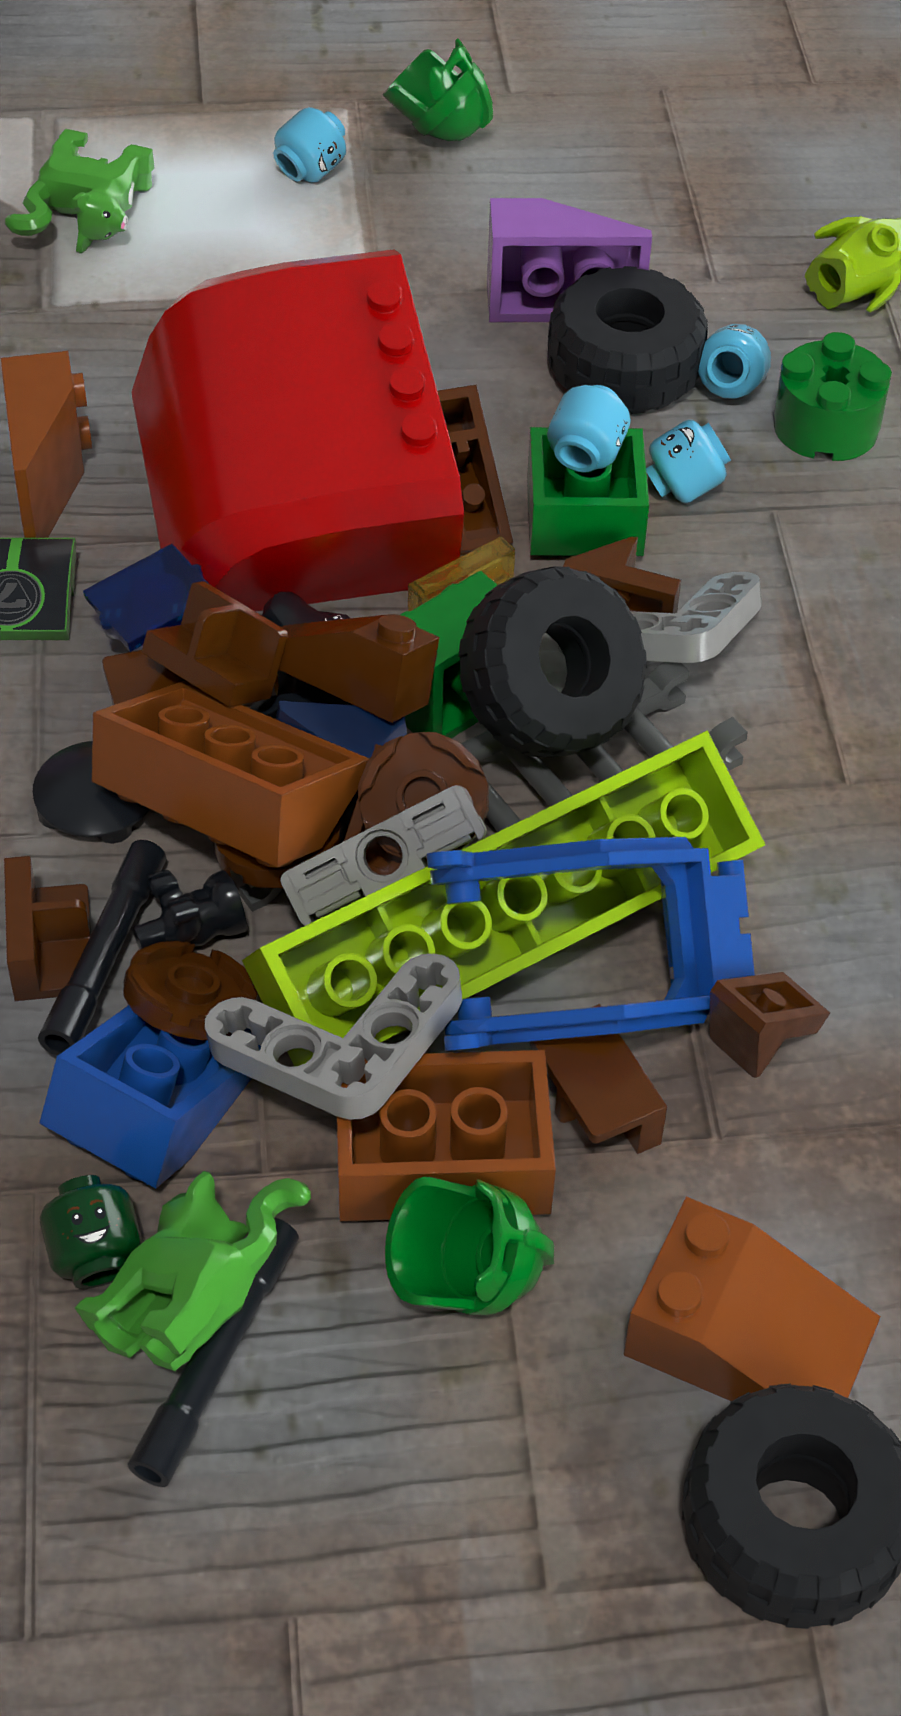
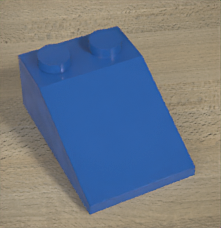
(139, 1096)

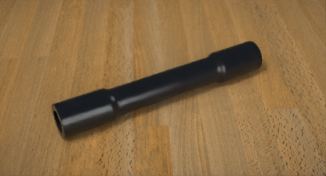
(78, 999)
(179, 1415)

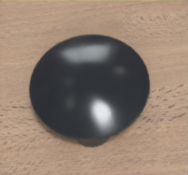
(76, 805)

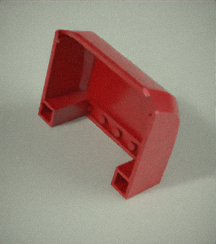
(299, 432)

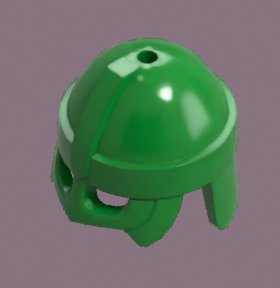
(439, 98)
(463, 1247)

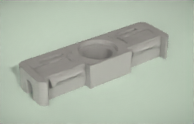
(343, 871)

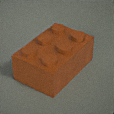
(452, 1122)

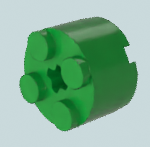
(831, 398)

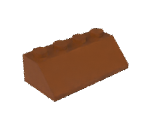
(225, 771)

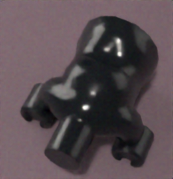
(192, 915)

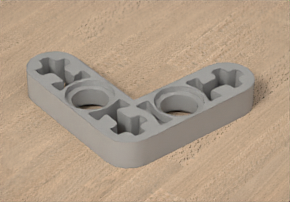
(704, 622)
(335, 1057)

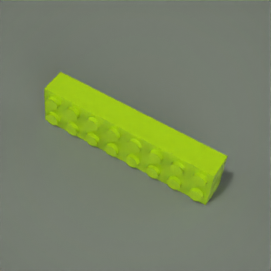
(348, 957)

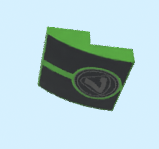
(36, 587)

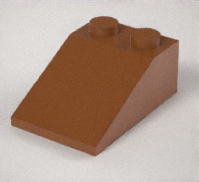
(45, 435)
(744, 1312)

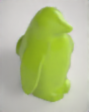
(858, 262)

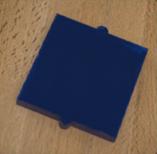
(145, 595)

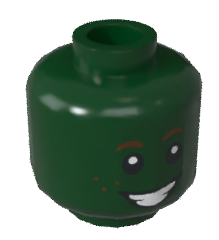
(89, 1231)

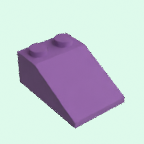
(545, 247)

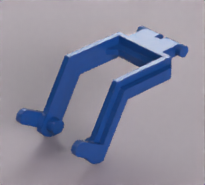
(699, 928)

